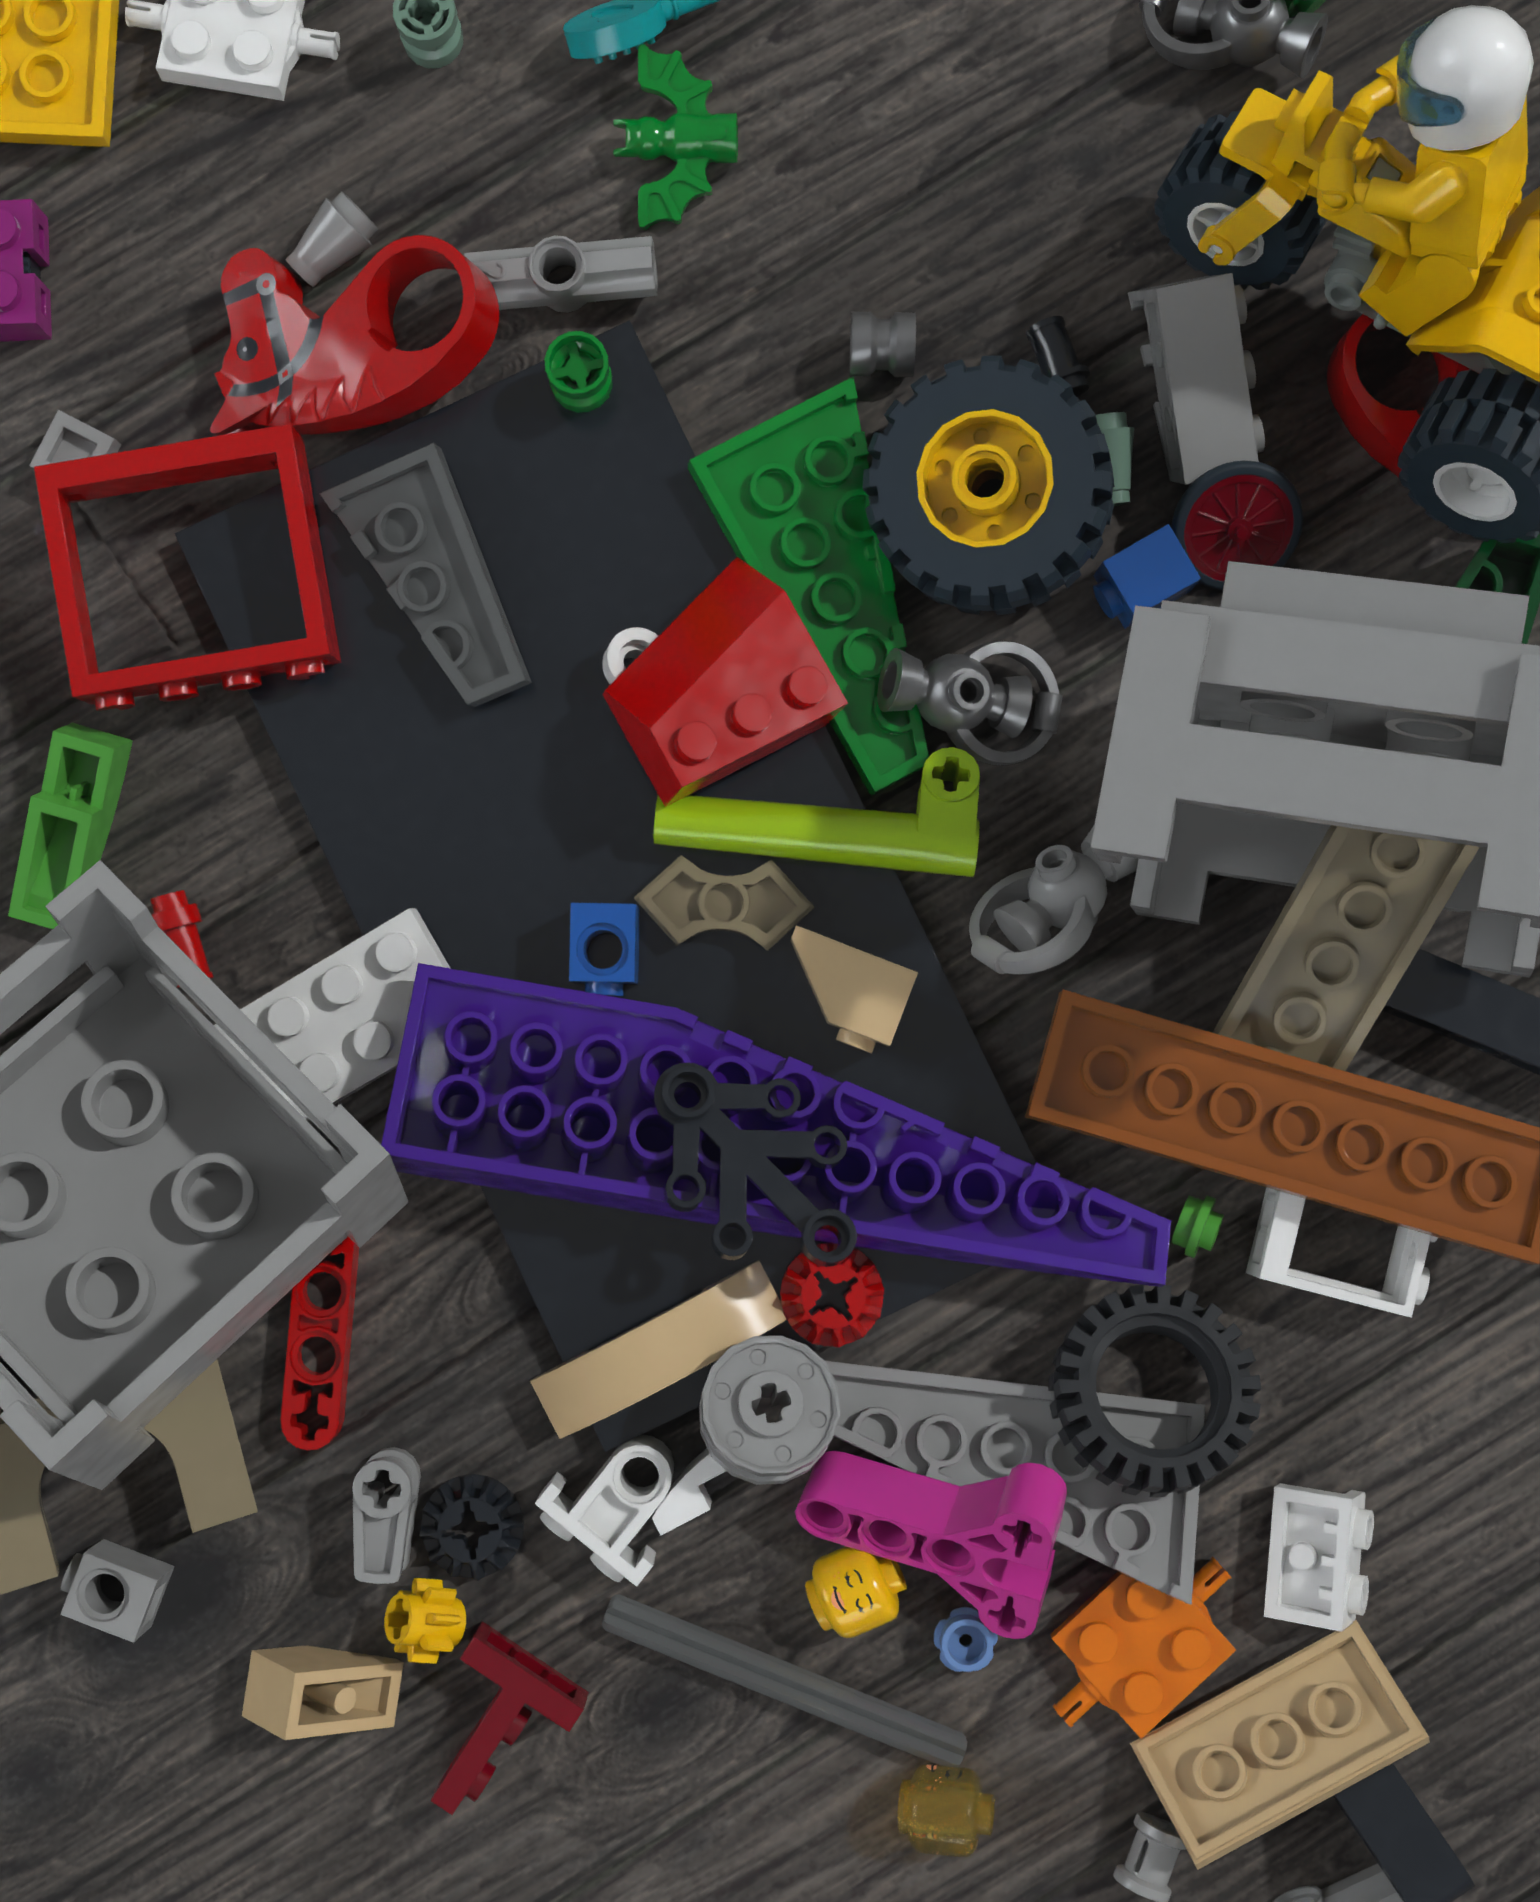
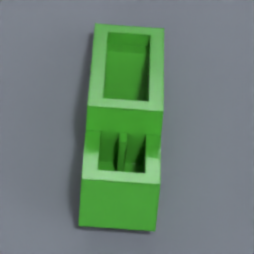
(68, 817)

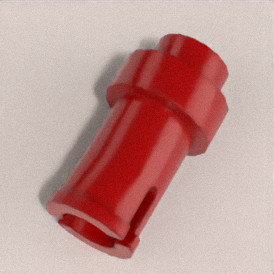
(179, 922)

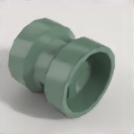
(432, 39)

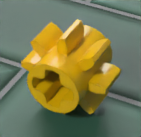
(425, 1620)

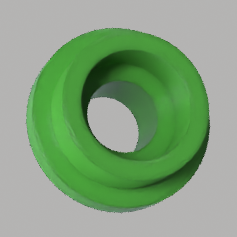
(1197, 1225)

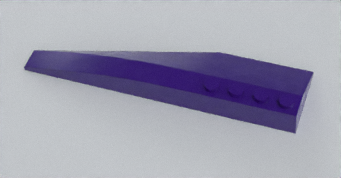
(558, 1102)

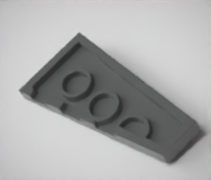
(426, 552)

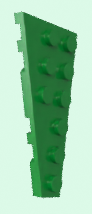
(799, 517)

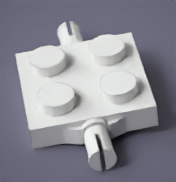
(231, 43)

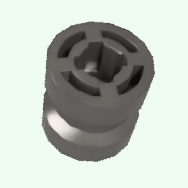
(882, 344)

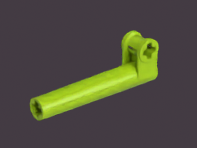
(934, 840)

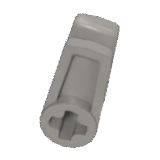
(384, 1521)

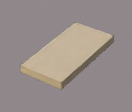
(1278, 1744)

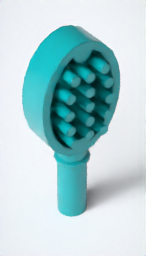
(622, 25)

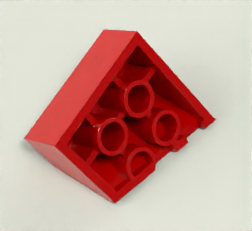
(723, 685)

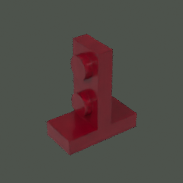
(521, 1681)

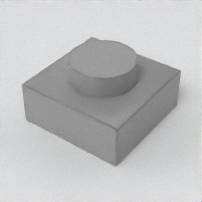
(72, 440)

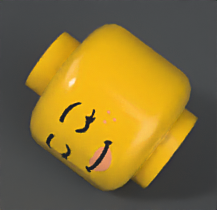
(854, 1591)

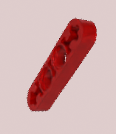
(329, 1323)

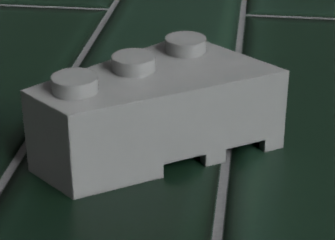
(1200, 374)

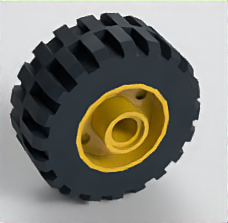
(978, 429)

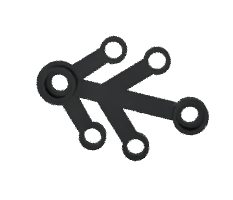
(746, 1156)

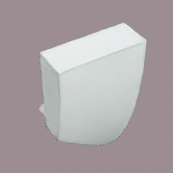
(688, 1494)

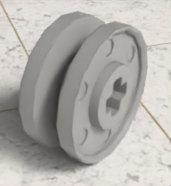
(790, 1377)

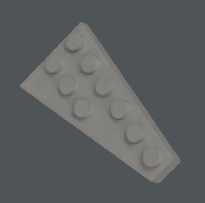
(984, 1428)

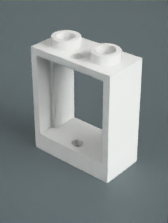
(1274, 1243)

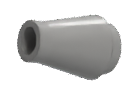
(332, 239)

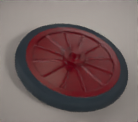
(1238, 515)

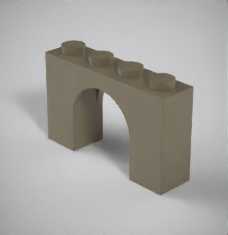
(205, 1454)

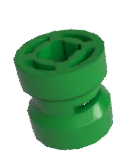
(575, 358)

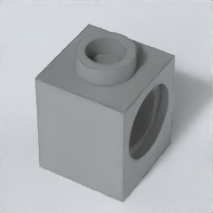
(143, 1585)

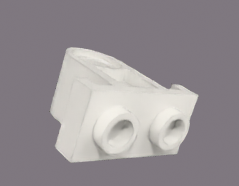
(611, 1509)

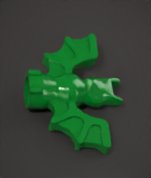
(688, 137)

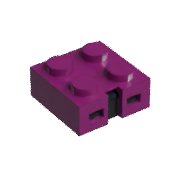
(23, 250)

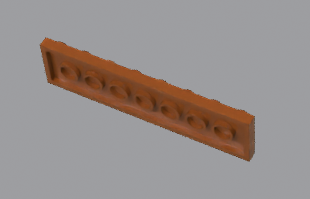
(1291, 1125)

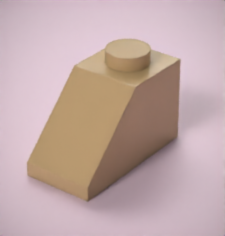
(854, 989)
(320, 1691)

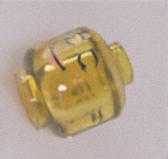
(945, 1810)

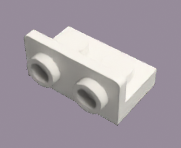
(1317, 1557)

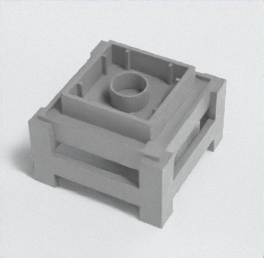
(1324, 710)
(150, 1182)

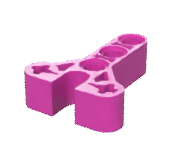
(979, 1537)

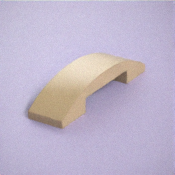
(659, 1351)

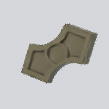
(754, 904)

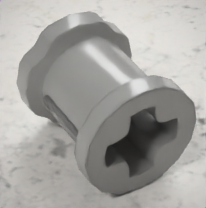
(1150, 1858)

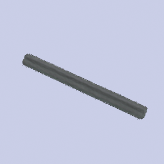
(784, 1682)

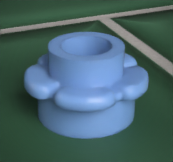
(959, 1656)

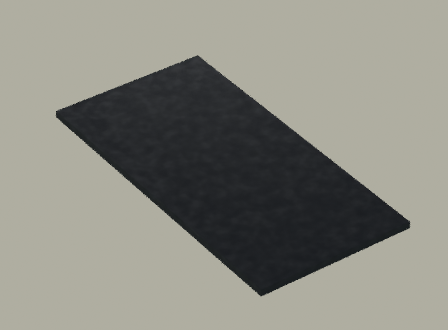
(542, 804)

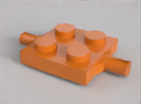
(1141, 1648)

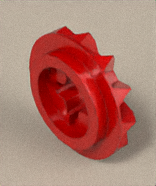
(827, 1326)

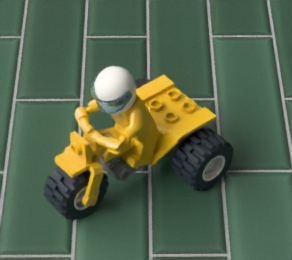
(1420, 246)

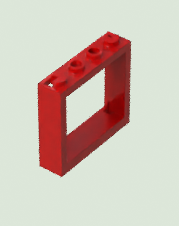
(170, 466)

